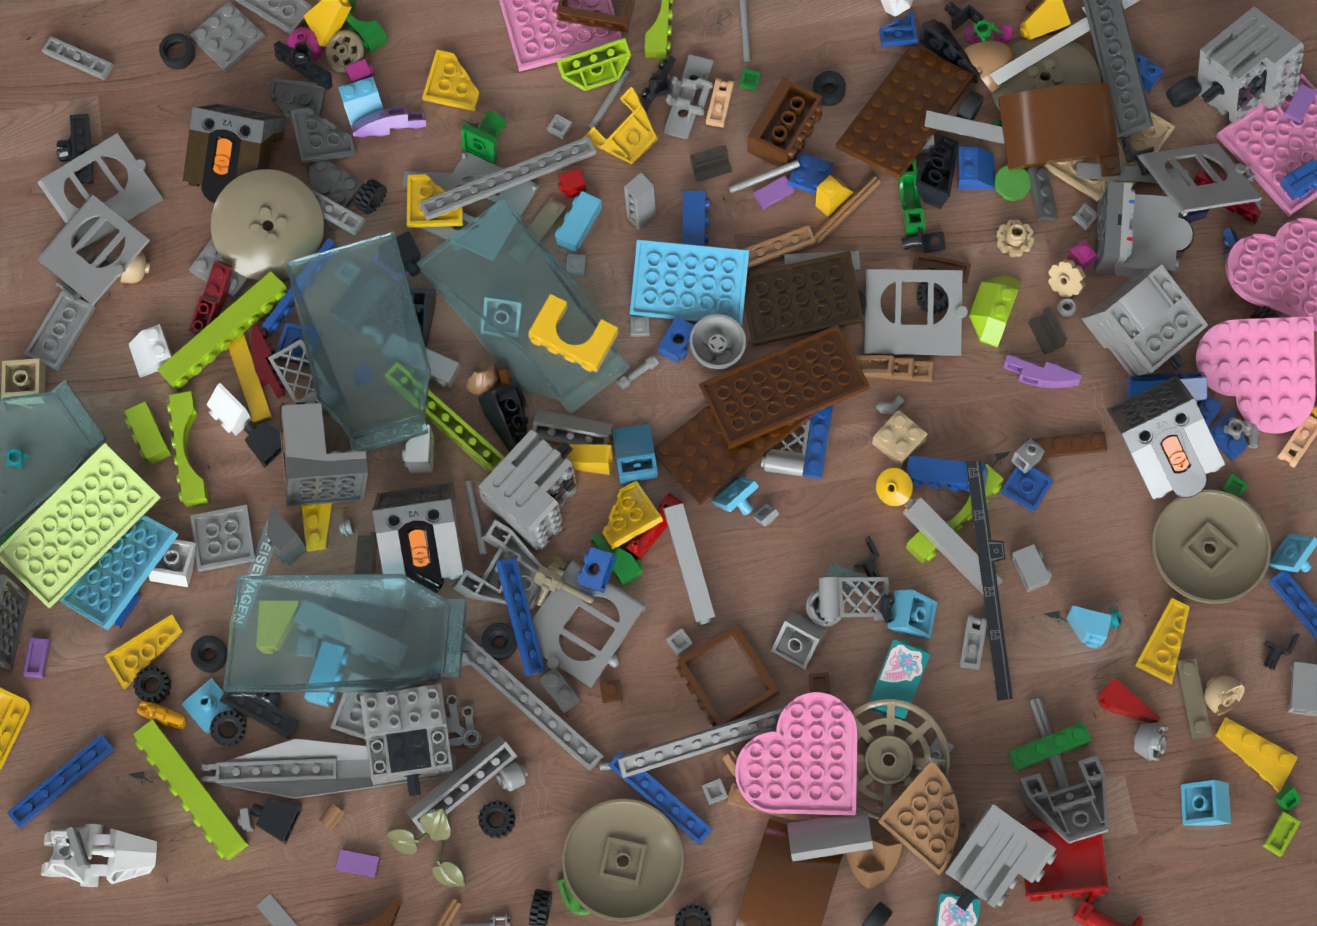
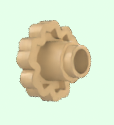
(1014, 238)
(1066, 278)

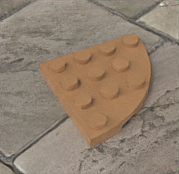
(926, 817)

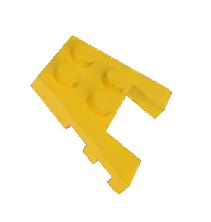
(632, 136)

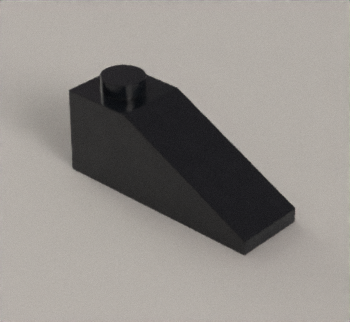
(424, 303)

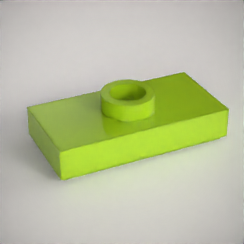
(1281, 833)

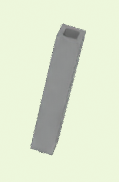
(945, 540)
(689, 563)

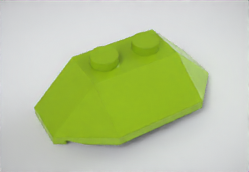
(595, 66)
(993, 308)

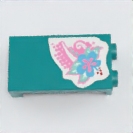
(899, 676)
(951, 915)

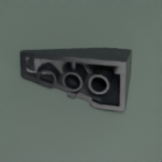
(942, 43)
(937, 172)
(506, 413)

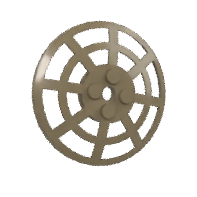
(897, 747)

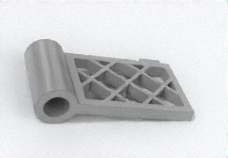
(312, 396)
(787, 461)
(833, 597)

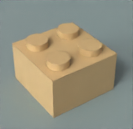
(23, 377)
(899, 438)

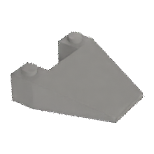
(489, 586)
(1075, 810)

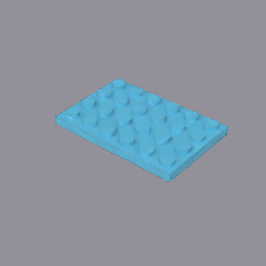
(688, 281)
(119, 573)

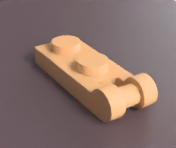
(719, 103)
(1300, 441)

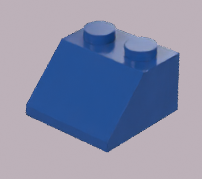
(975, 169)

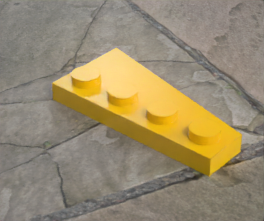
(316, 525)
(1164, 645)
(142, 650)
(1262, 755)

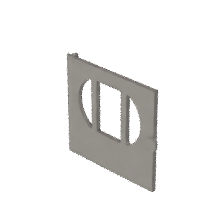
(471, 165)
(1189, 198)
(128, 203)
(73, 269)
(898, 339)
(557, 611)

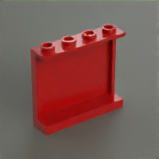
(1075, 870)

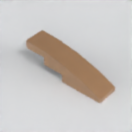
(896, 368)

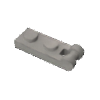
(973, 643)

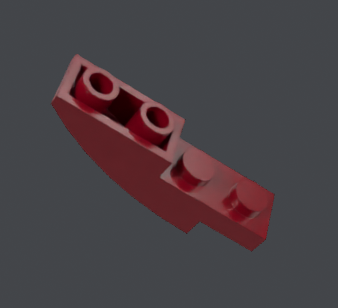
(1249, 211)
(214, 297)
(260, 352)

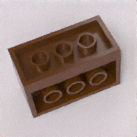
(785, 123)

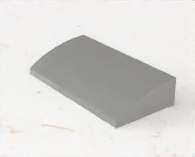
(829, 836)

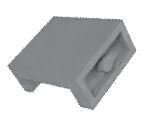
(1303, 688)

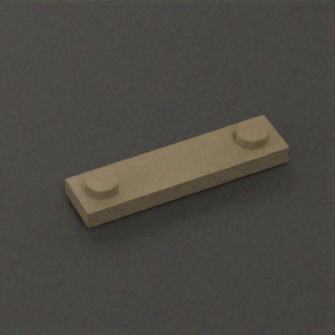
(547, 218)
(1193, 699)

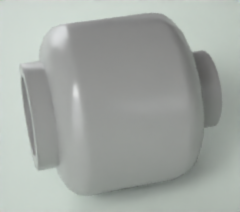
(512, 776)

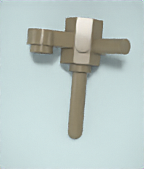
(552, 579)

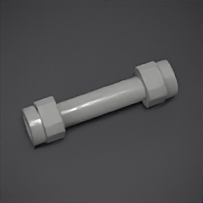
(624, 381)

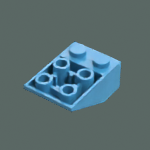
(635, 453)

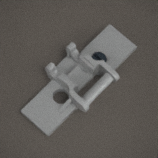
(683, 93)

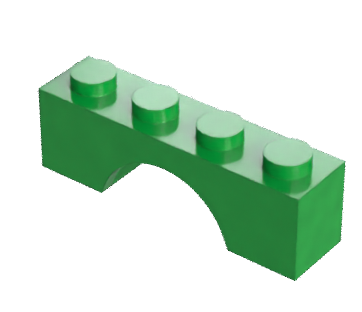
(370, 32)
(910, 202)
(1049, 746)

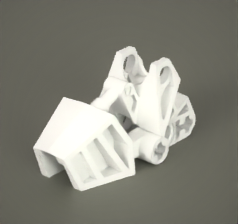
(127, 854)

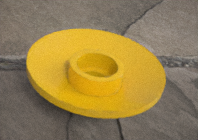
(902, 483)

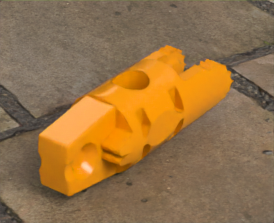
(162, 715)

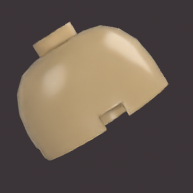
(136, 269)
(1222, 693)

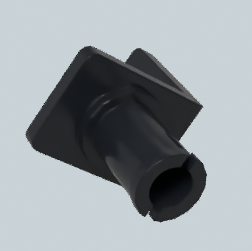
(961, 16)
(1130, 156)
(923, 240)
(868, 564)
(1276, 652)

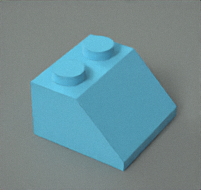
(360, 99)
(912, 614)
(1089, 625)
(1206, 803)

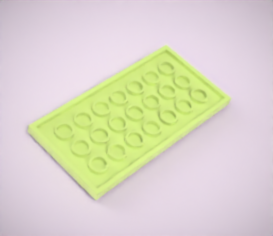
(77, 525)

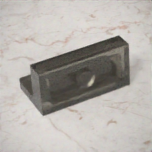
(710, 163)
(1048, 331)
(366, 554)

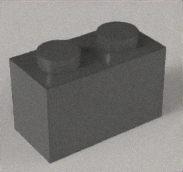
(559, 690)

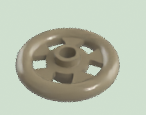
(348, 54)

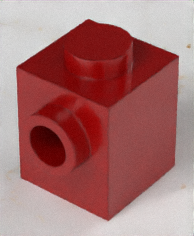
(572, 183)

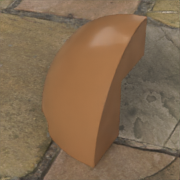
(988, 58)
(875, 864)

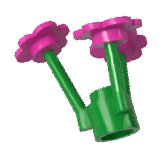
(983, 29)

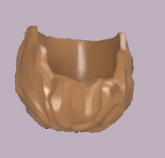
(483, 379)

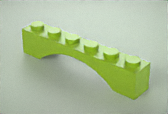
(657, 36)
(183, 413)
(924, 550)

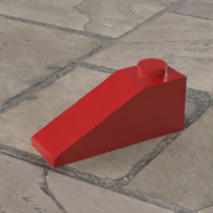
(1123, 702)

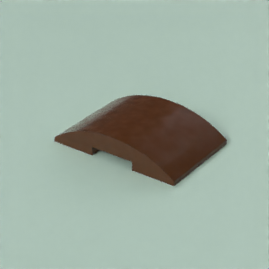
(1058, 124)
(784, 889)

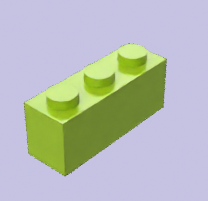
(147, 433)

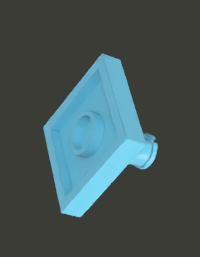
(736, 495)
(1294, 553)
(205, 704)

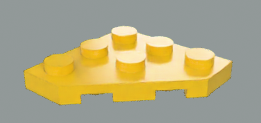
(450, 83)
(421, 188)
(630, 515)

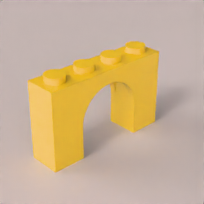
(588, 354)

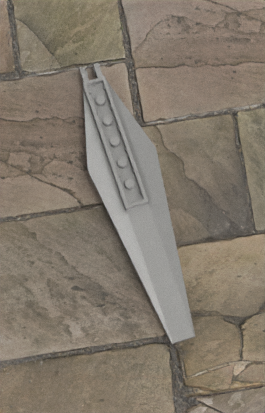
(301, 769)

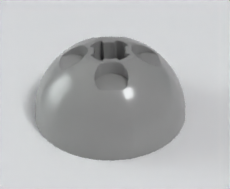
(721, 333)

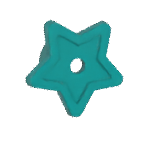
(11, 457)
(1116, 619)

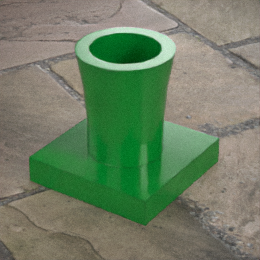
(483, 140)

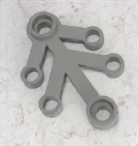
(454, 726)

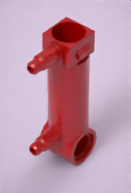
(643, 542)
(1090, 916)

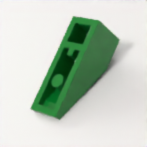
(626, 567)

